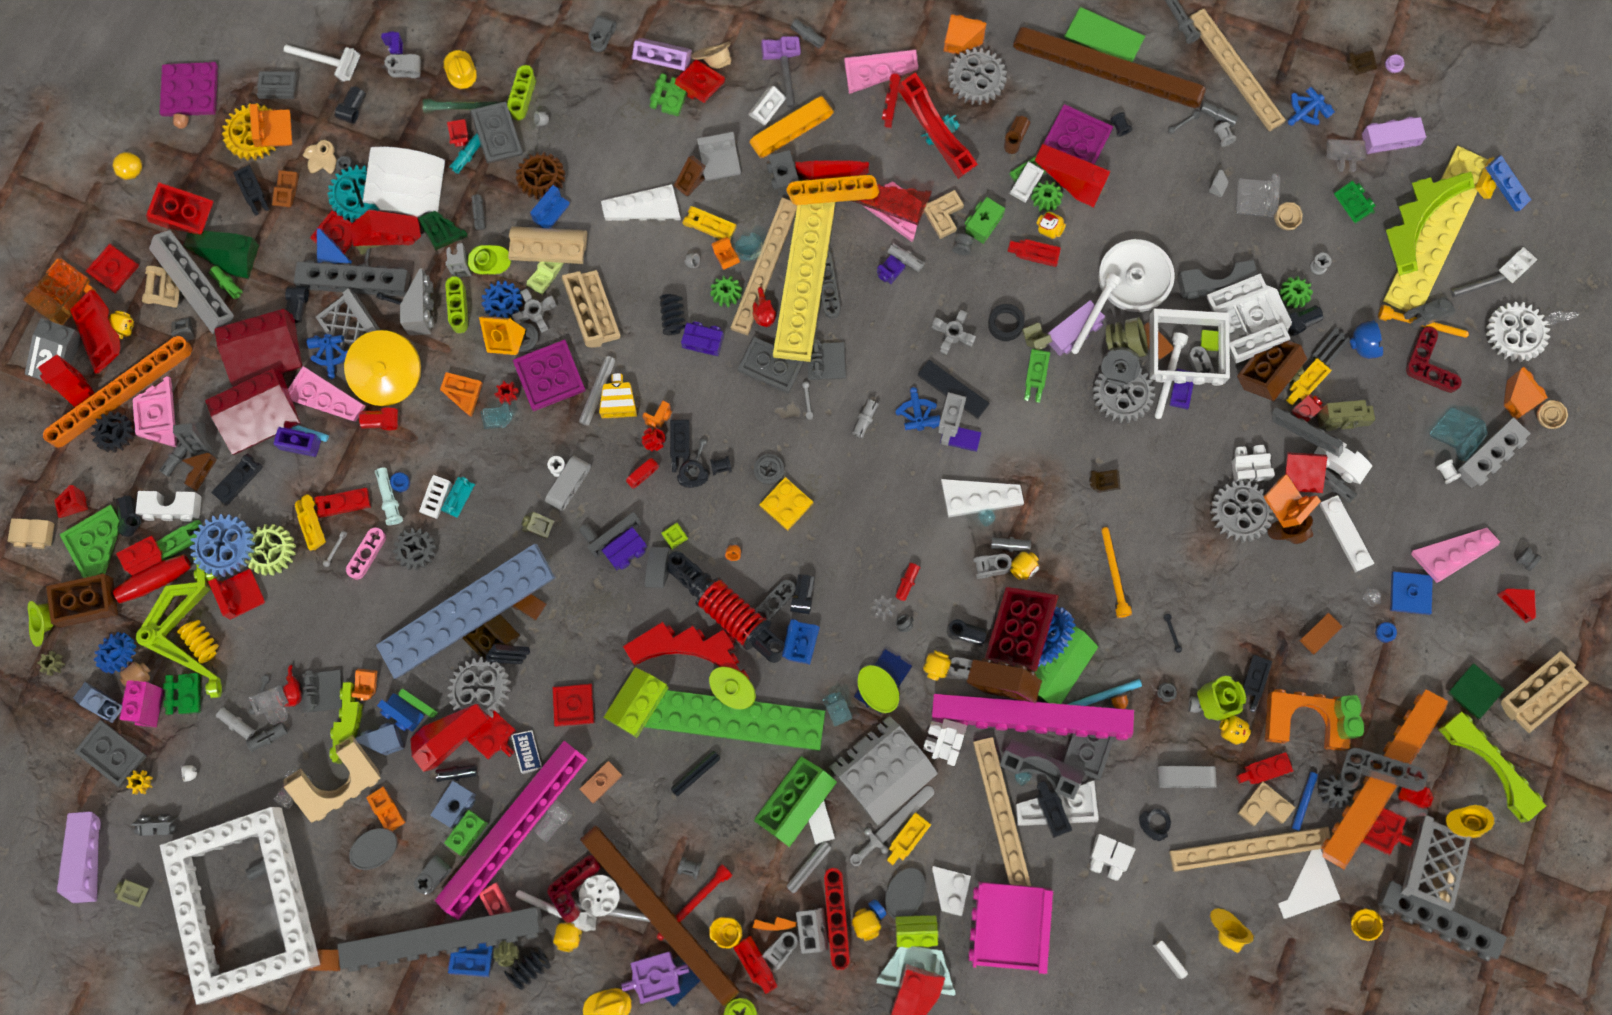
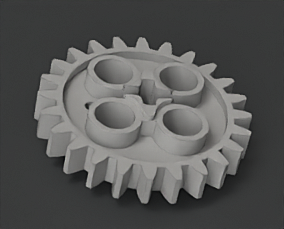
(983, 63)
(1110, 401)
(1230, 523)
(481, 671)

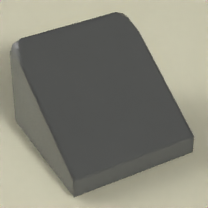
(183, 328)

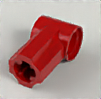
(385, 419)

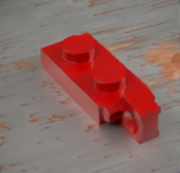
(1035, 252)
(1266, 769)
(755, 964)

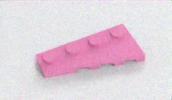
(875, 69)
(321, 395)
(1453, 554)

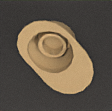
(715, 56)

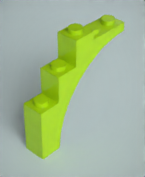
(1414, 215)

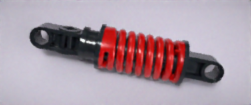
(726, 608)

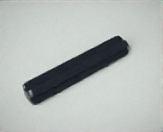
(695, 773)

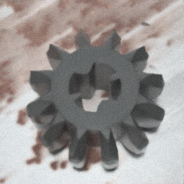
(1328, 790)

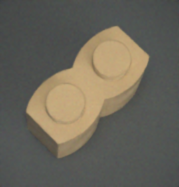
(31, 532)

